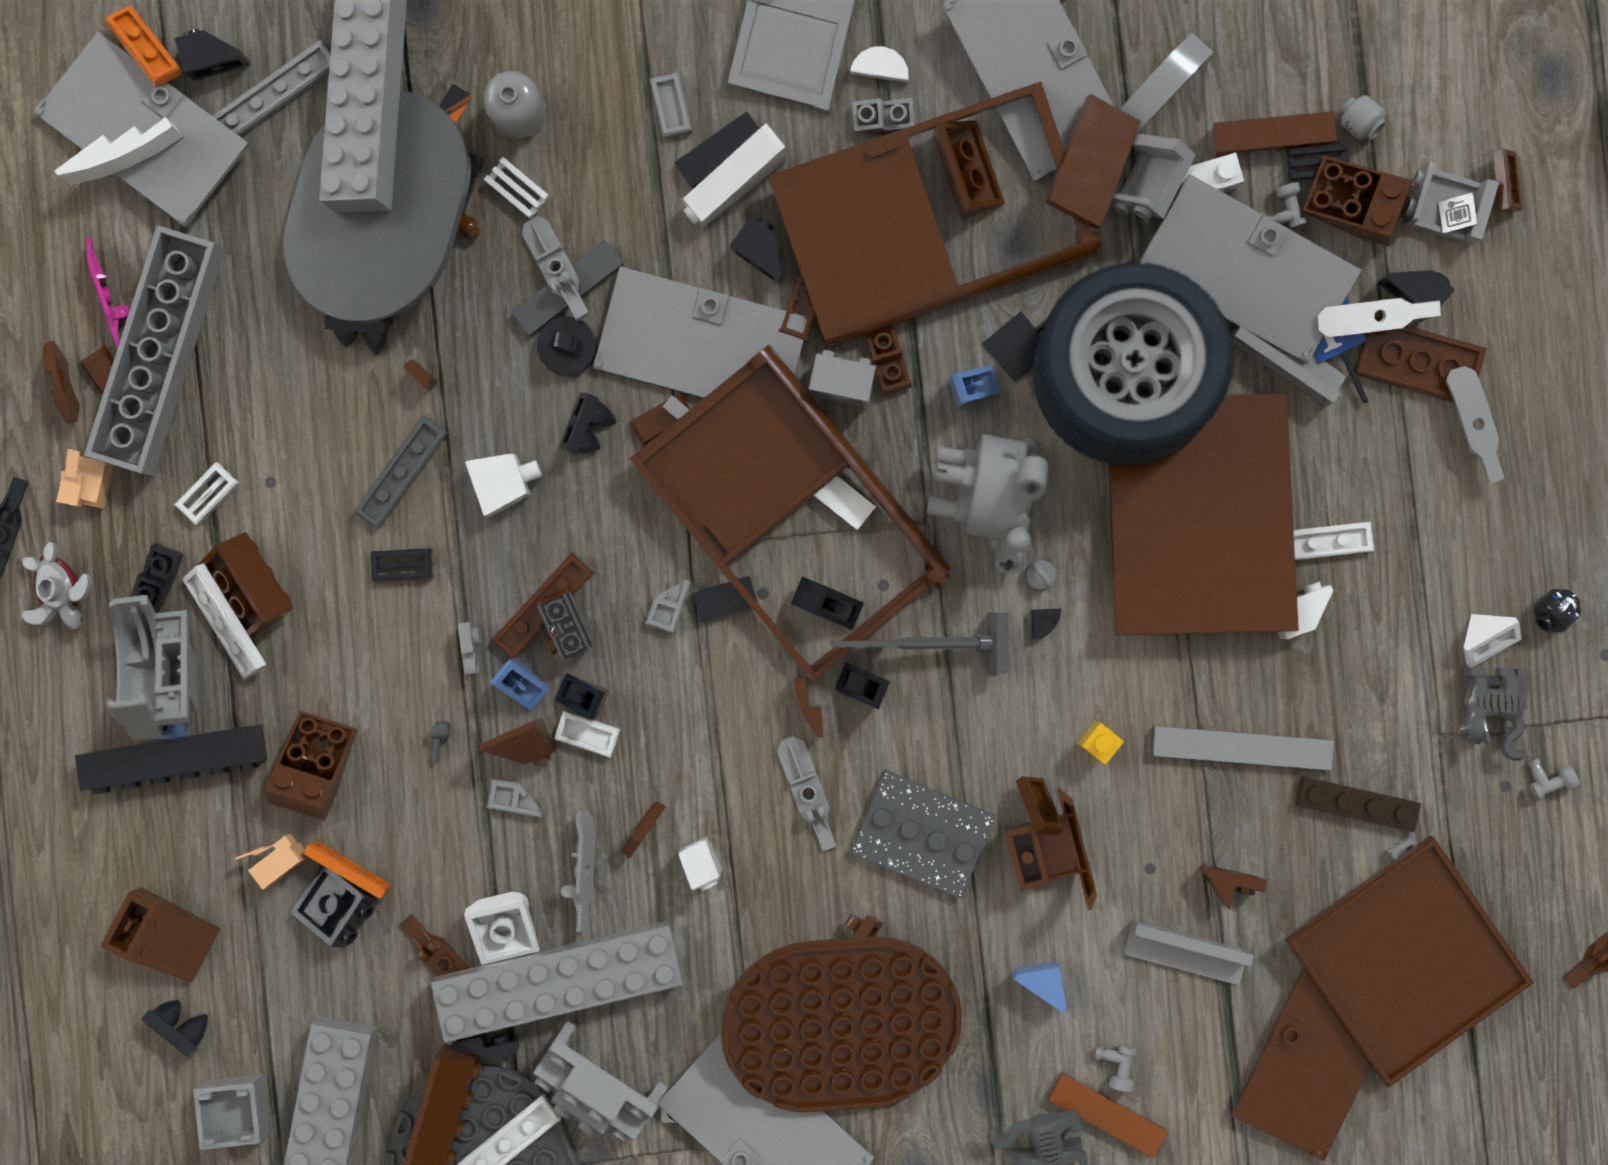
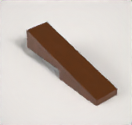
(1274, 133)

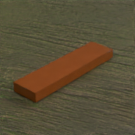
(1107, 1114)

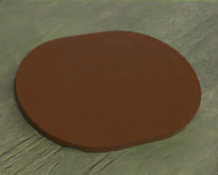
(840, 1024)

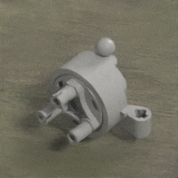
(995, 494)

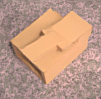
(84, 481)
(278, 863)

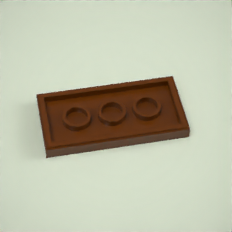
(1093, 161)
(1416, 359)

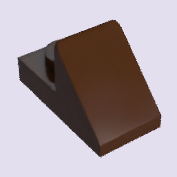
(1224, 882)

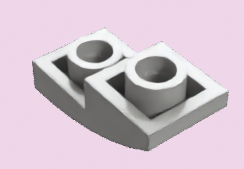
(883, 116)

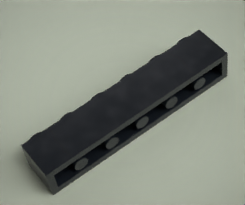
(171, 757)

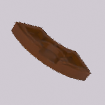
(63, 395)

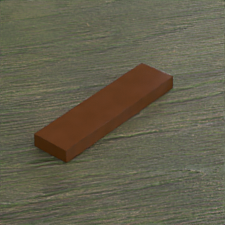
(523, 625)

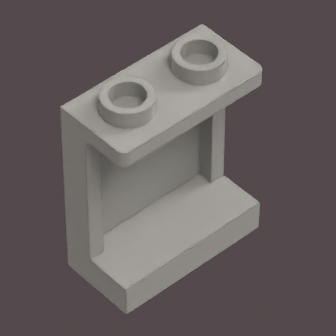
(1154, 177)
(1436, 186)

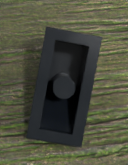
(206, 55)
(759, 248)
(1418, 286)
(827, 603)

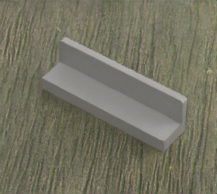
(1314, 378)
(1187, 952)

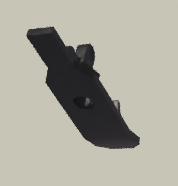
(11, 519)

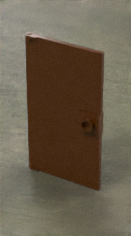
(1304, 1074)

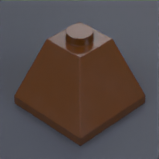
(522, 744)

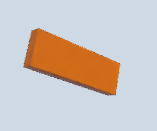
(143, 46)
(347, 869)

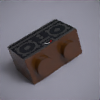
(563, 623)

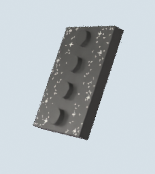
(922, 834)

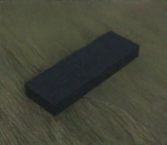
(715, 150)

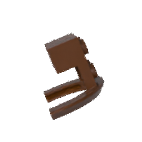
(1049, 857)

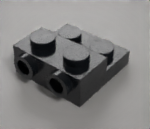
(333, 907)

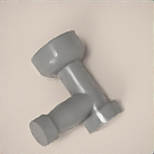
(1292, 214)
(1567, 778)
(1123, 1058)

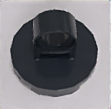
(566, 346)

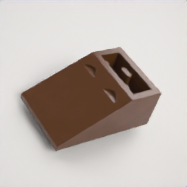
(1357, 199)
(310, 766)
(160, 935)

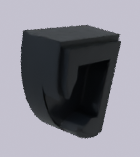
(1043, 621)

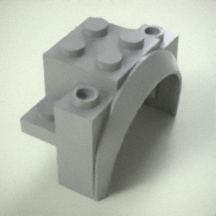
(152, 668)

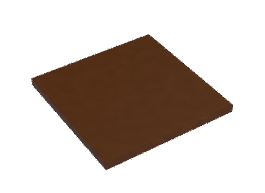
(1409, 961)

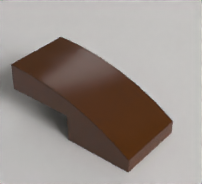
(811, 713)

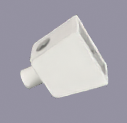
(501, 481)

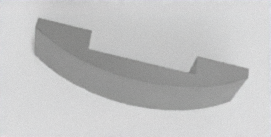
(1167, 79)

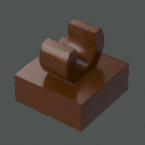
(864, 928)

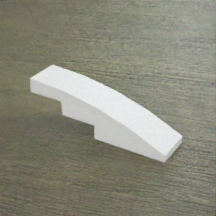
(108, 157)

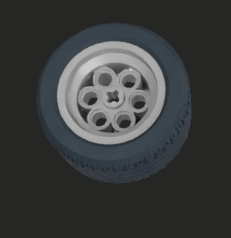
(1140, 303)

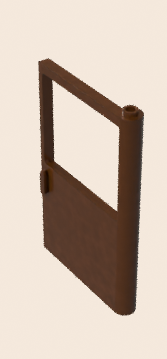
(872, 236)
(750, 462)

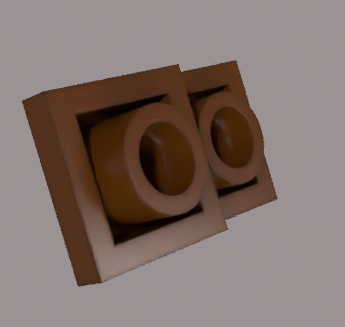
(889, 361)

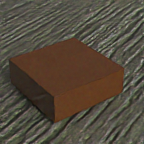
(420, 374)

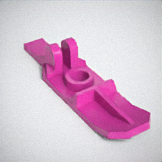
(113, 315)

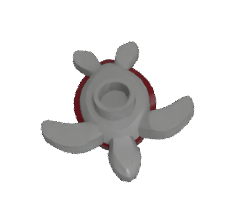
(56, 589)

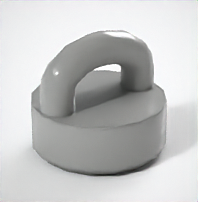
(1040, 574)

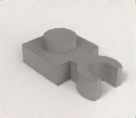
(469, 640)

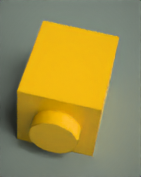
(1100, 742)

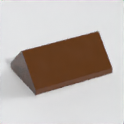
(967, 167)

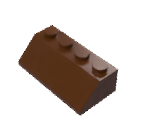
(442, 1108)

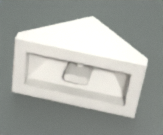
(1489, 636)

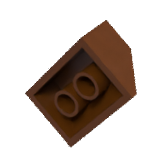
(247, 583)

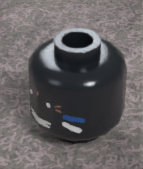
(1557, 610)

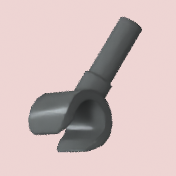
(438, 731)

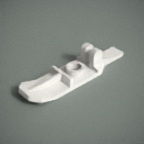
(1360, 318)

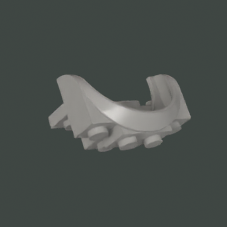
(592, 1093)

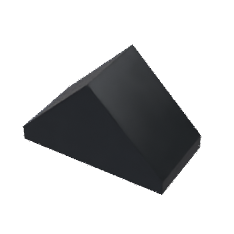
(862, 685)
(582, 696)

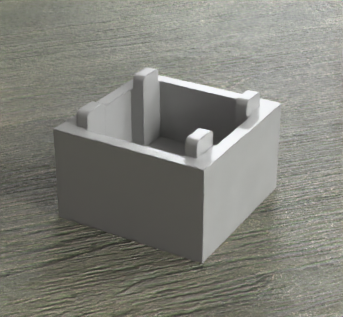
(842, 379)
(231, 1111)

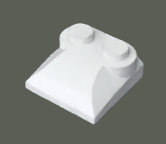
(501, 927)

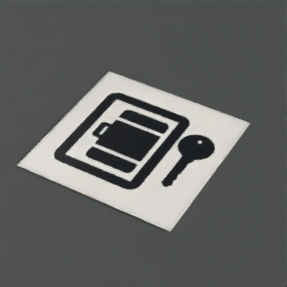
(1457, 213)

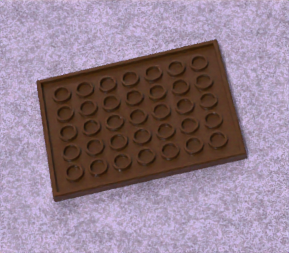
(1209, 529)

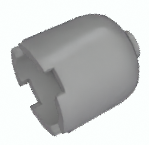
(514, 105)

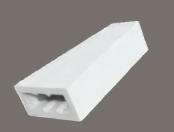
(735, 176)

